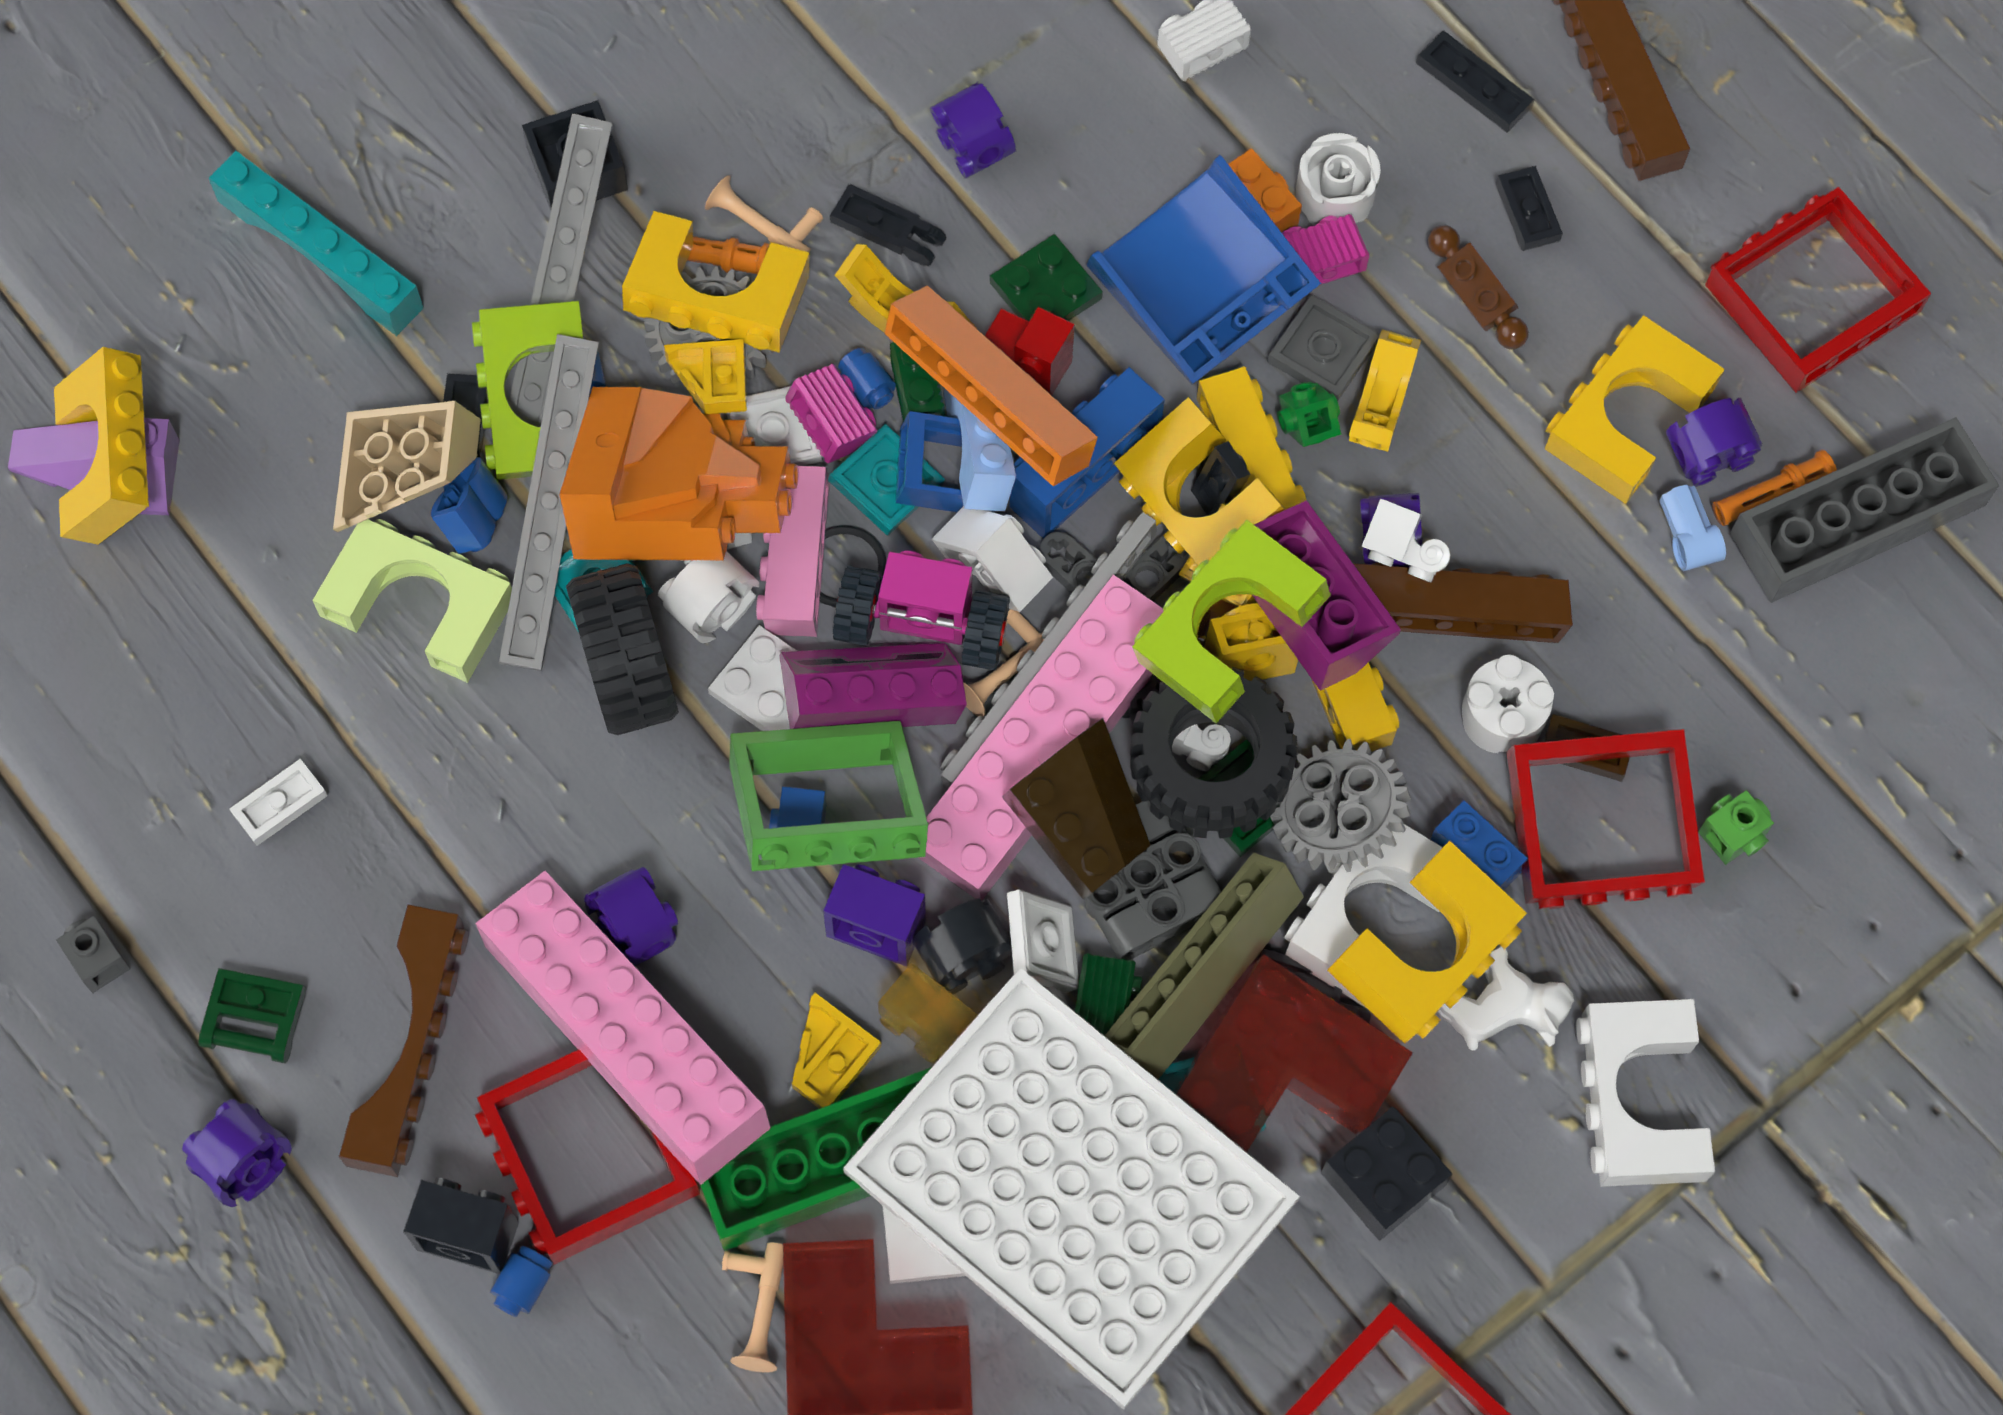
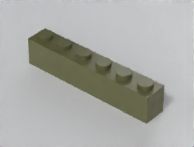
(1206, 964)

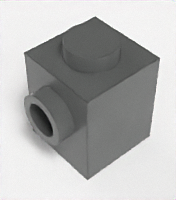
(92, 953)

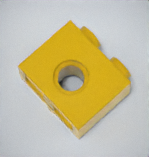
(1250, 643)

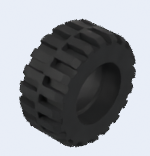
(622, 649)
(1213, 804)

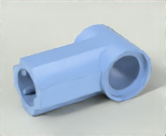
(1694, 539)

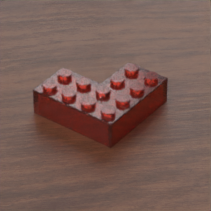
(1292, 1038)
(841, 1358)

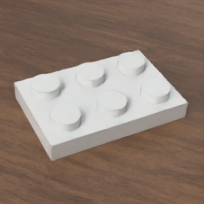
(754, 682)

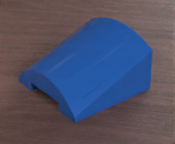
(1205, 272)

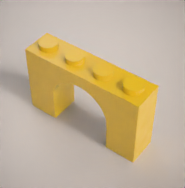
(756, 314)
(1644, 358)
(1157, 472)
(116, 487)
(1409, 997)

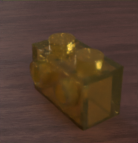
(924, 1013)

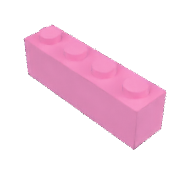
(796, 560)

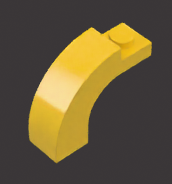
(873, 286)
(1384, 390)

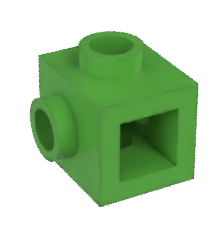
(1737, 826)

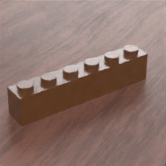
(1626, 86)
(1473, 603)

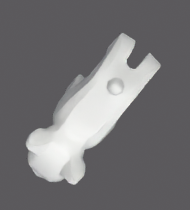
(1509, 1001)

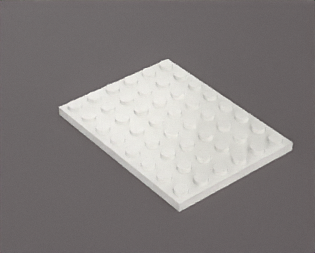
(1071, 1187)

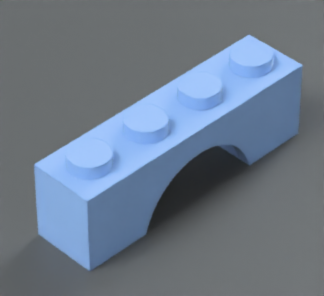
(986, 461)

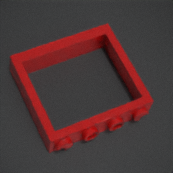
(1866, 242)
(1595, 892)
(601, 1228)
(1393, 1319)

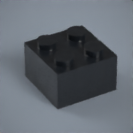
(546, 145)
(1386, 1173)
(461, 1225)

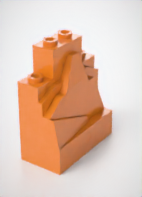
(668, 480)

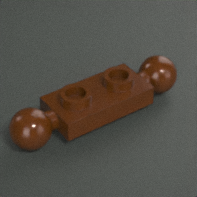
(1478, 287)

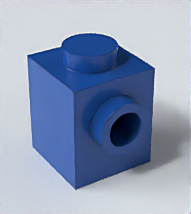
(799, 808)

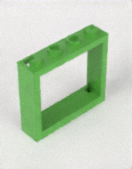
(824, 750)

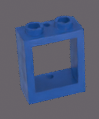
(909, 487)

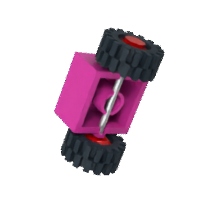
(923, 601)

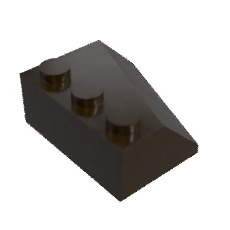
(1082, 810)

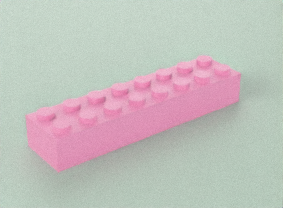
(1084, 680)
(624, 1027)

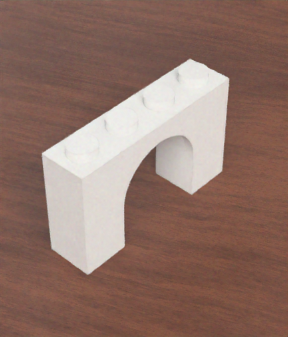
(1326, 930)
(1624, 1148)

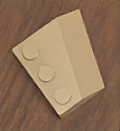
(401, 456)

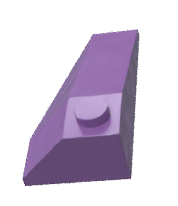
(66, 452)

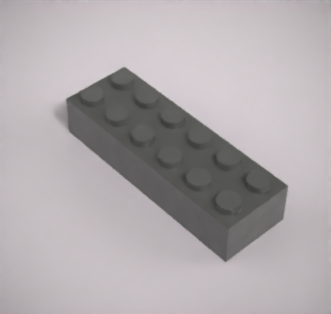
(1863, 509)

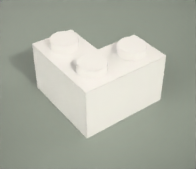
(996, 553)

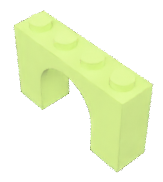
(380, 555)

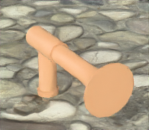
(725, 198)
(978, 692)
(770, 1267)

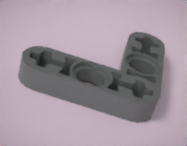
(1074, 551)

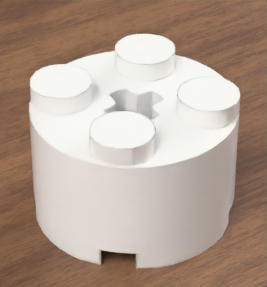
(1337, 178)
(709, 595)
(1509, 683)

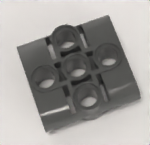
(1182, 888)

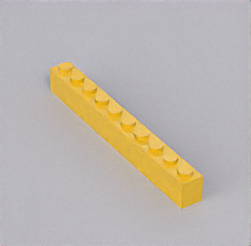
(1235, 408)

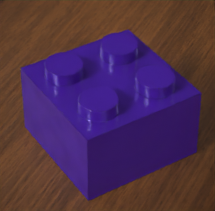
(875, 913)

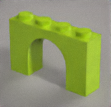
(506, 339)
(1244, 565)

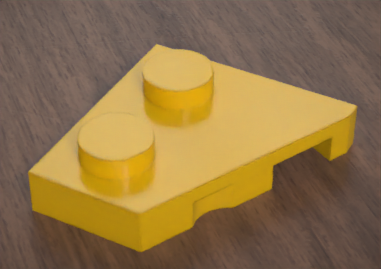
(712, 373)
(830, 1053)

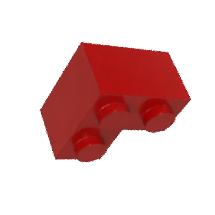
(1037, 346)

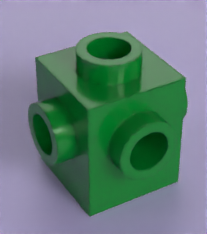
(1309, 414)

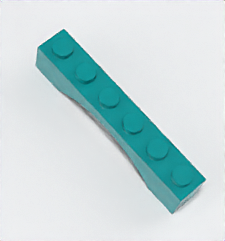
(359, 272)

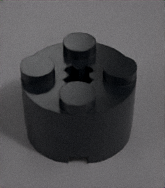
(964, 945)

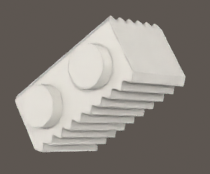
(1203, 37)

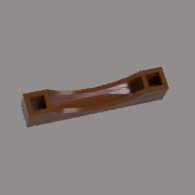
(381, 1126)

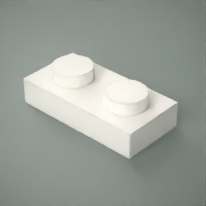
(278, 802)

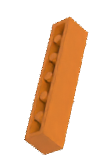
(990, 385)

